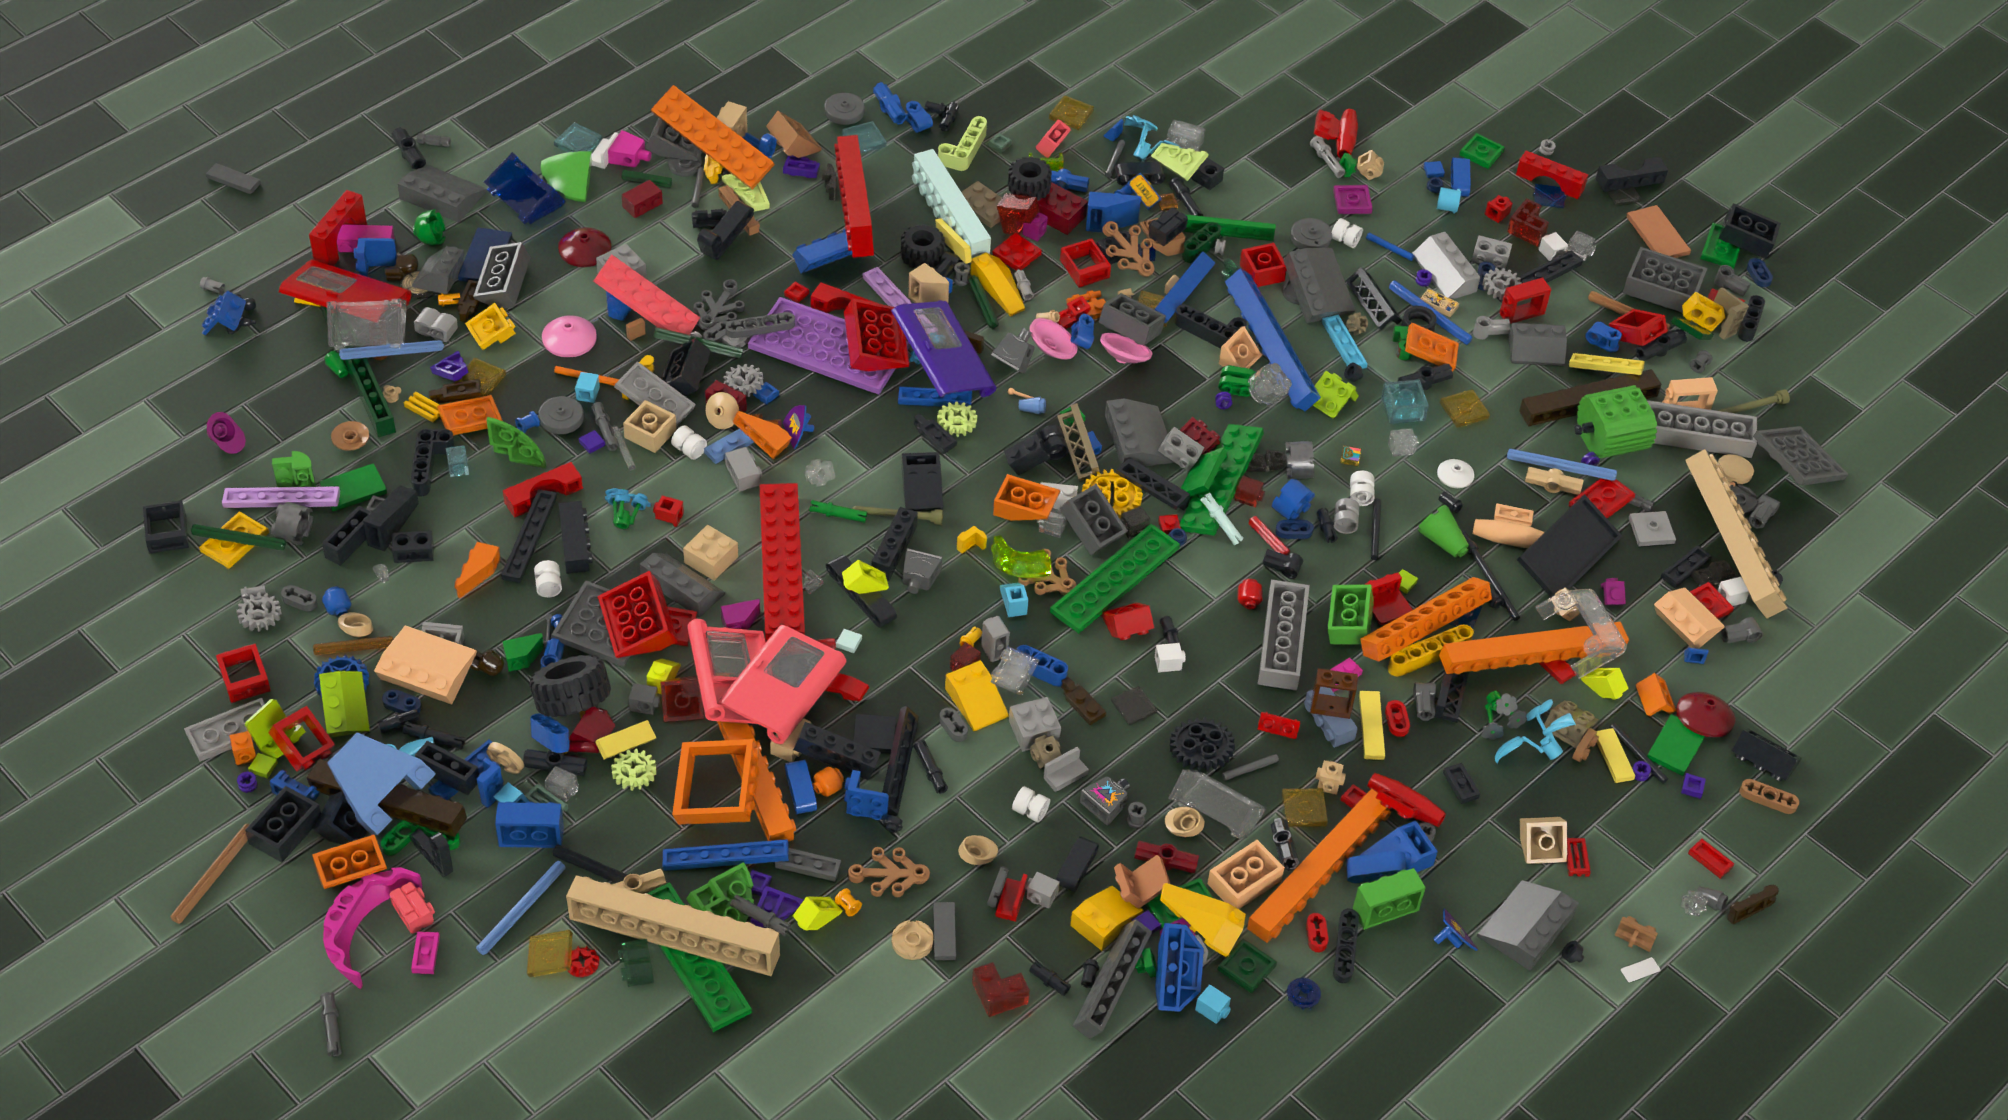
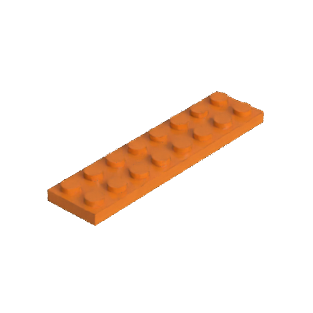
(712, 137)

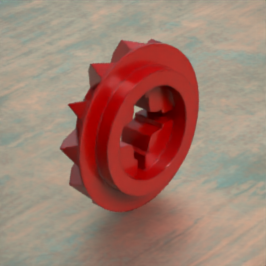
(590, 965)

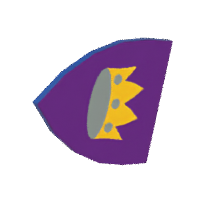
(797, 422)
(1447, 932)

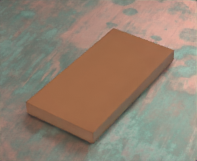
(1658, 232)

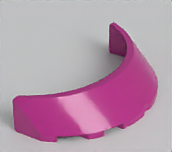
(352, 907)

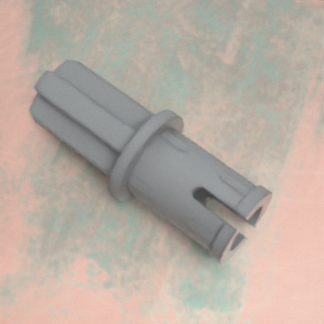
(1023, 285)

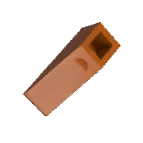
(480, 565)

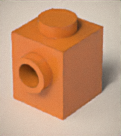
(242, 747)

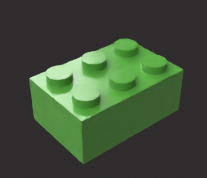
(1350, 613)
(1389, 898)

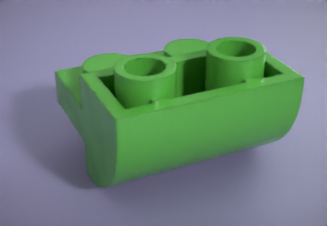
(294, 471)

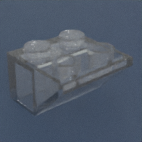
(1014, 670)

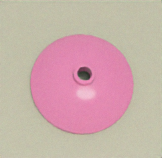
(569, 336)
(1052, 339)
(1125, 349)

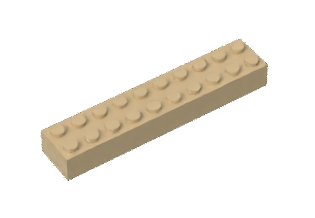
(1737, 533)
(673, 925)

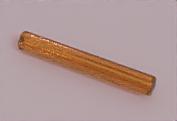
(352, 645)

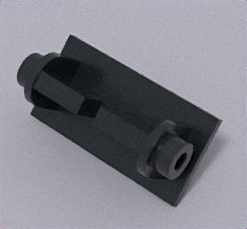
(703, 219)

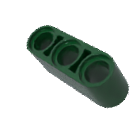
(1201, 241)

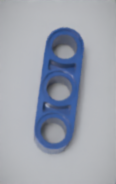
(1461, 175)
(1048, 668)
(550, 733)
(800, 786)
(1374, 866)

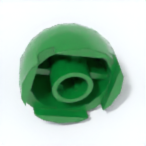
(429, 228)

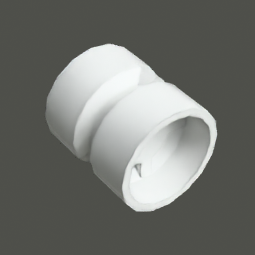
(1347, 233)
(688, 442)
(1362, 487)
(547, 578)
(1033, 805)

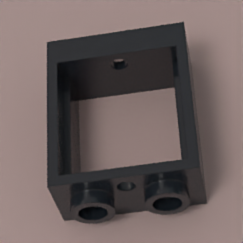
(167, 540)

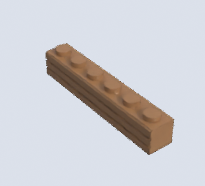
(729, 198)

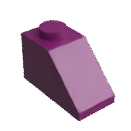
(740, 614)

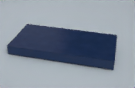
(478, 251)

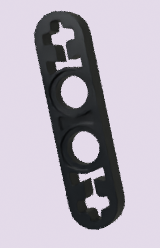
(1346, 945)

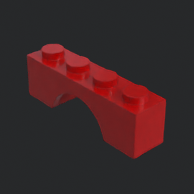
(1569, 179)
(829, 298)
(562, 479)

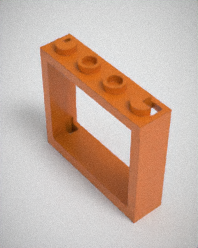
(684, 780)

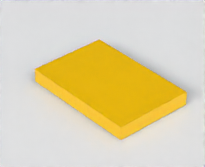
(229, 552)

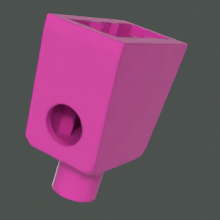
(628, 150)

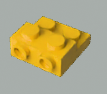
(491, 326)

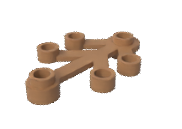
(1130, 251)
(1060, 583)
(891, 873)

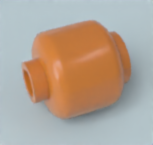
(828, 781)

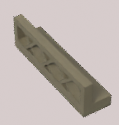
(1084, 438)

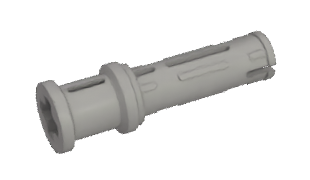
(1319, 147)

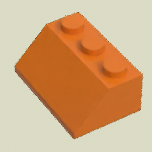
(349, 861)

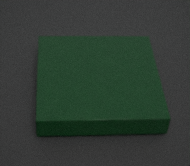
(1692, 328)
(1247, 965)

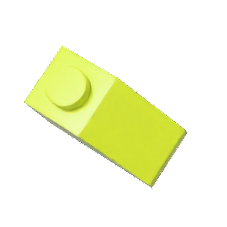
(864, 578)
(661, 671)
(1606, 682)
(816, 912)

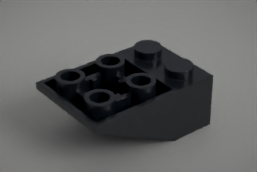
(922, 481)

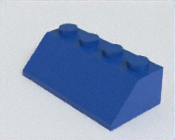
(821, 252)

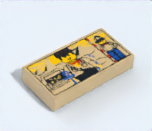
(1440, 302)

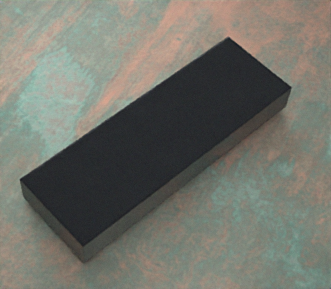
(1685, 566)

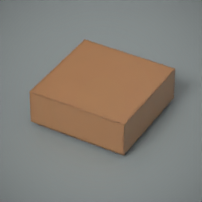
(635, 329)

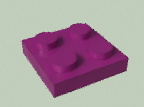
(1352, 199)

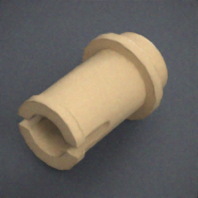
(1052, 315)

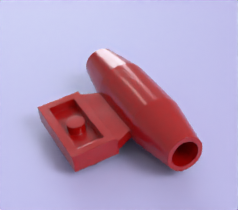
(1342, 131)
(1405, 800)

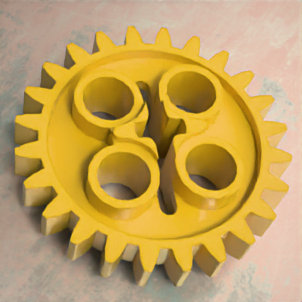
(1125, 494)

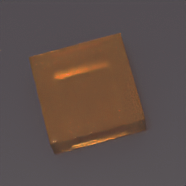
(1167, 202)

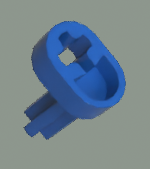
(765, 145)

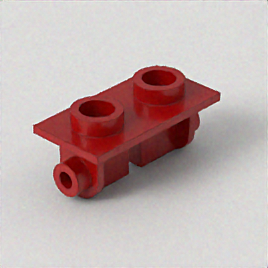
(1278, 725)

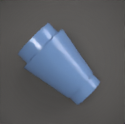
(1033, 405)

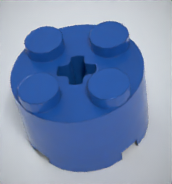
(1293, 500)

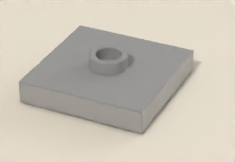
(1652, 528)

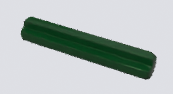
(643, 177)

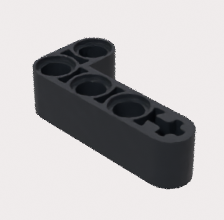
(726, 231)
(1206, 326)
(427, 445)

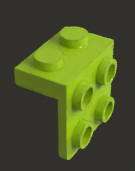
(1333, 394)
(261, 723)

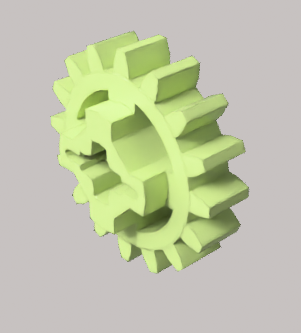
(957, 418)
(634, 769)

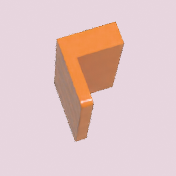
(1655, 695)

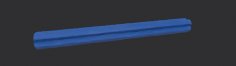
(1442, 321)

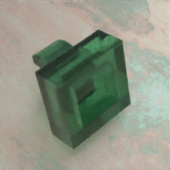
(1230, 269)

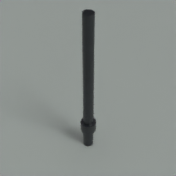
(1473, 549)

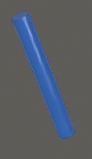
(1390, 246)

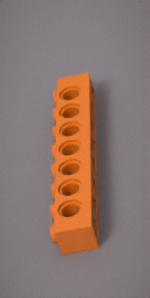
(1426, 619)

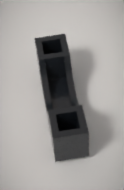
(1613, 177)

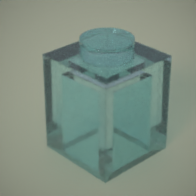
(457, 461)

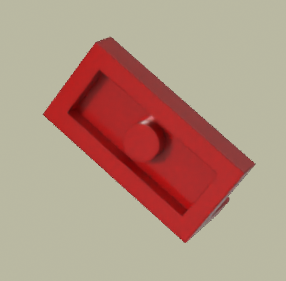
(1011, 898)

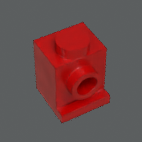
(1500, 204)
(669, 510)

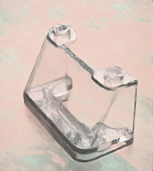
(366, 323)

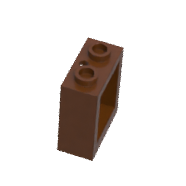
(1341, 706)

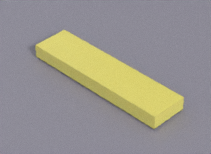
(954, 241)
(1607, 364)
(1372, 725)

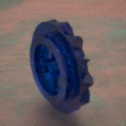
(1307, 986)

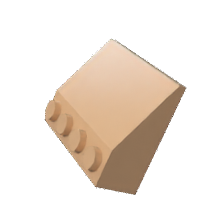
(425, 664)

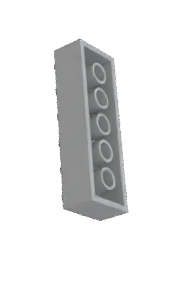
(1704, 429)
(1283, 635)

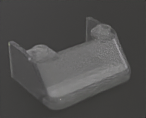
(1607, 640)
(1217, 801)

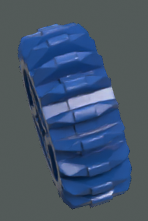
(341, 664)

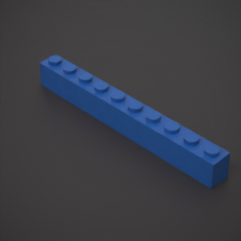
(1271, 338)

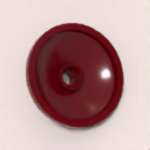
(583, 246)
(1705, 714)

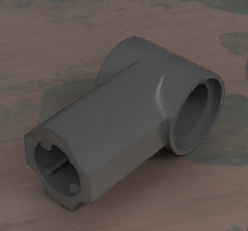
(1726, 278)
(1764, 510)
(1746, 630)
(1424, 695)

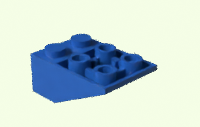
(1111, 207)
(1410, 840)

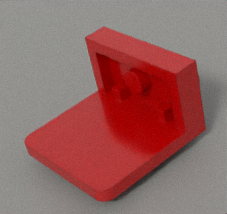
(1388, 599)

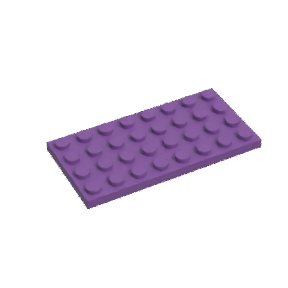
(818, 345)

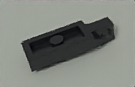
(935, 434)

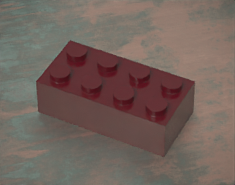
(1063, 209)

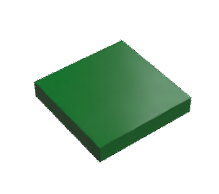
(1482, 151)

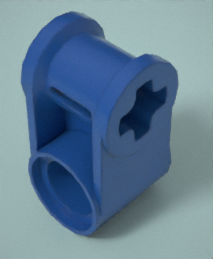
(918, 117)
(1083, 331)
(1603, 336)

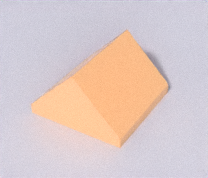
(1239, 350)

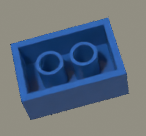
(529, 824)

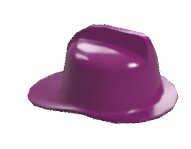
(225, 433)

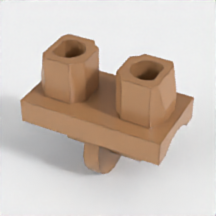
(1636, 934)

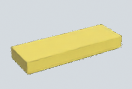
(625, 739)
(1614, 756)

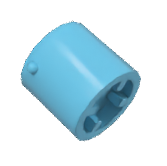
(1449, 199)

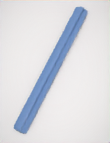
(385, 350)
(1562, 464)
(520, 908)

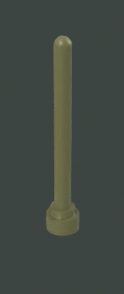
(1780, 397)
(935, 516)

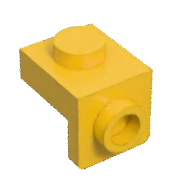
(970, 538)

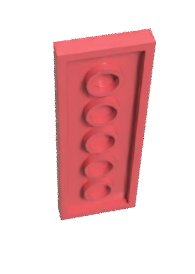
(645, 297)

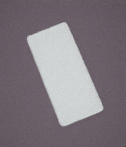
(1640, 969)

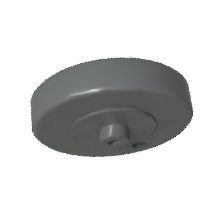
(844, 108)
(1311, 234)
(561, 415)

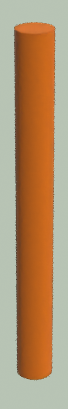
(575, 373)

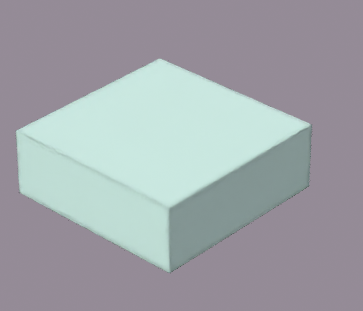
(849, 641)

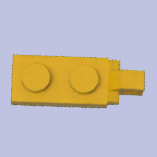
(712, 170)

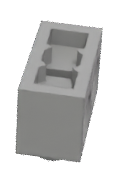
(1492, 251)
(1181, 449)

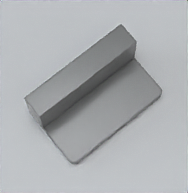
(1065, 770)

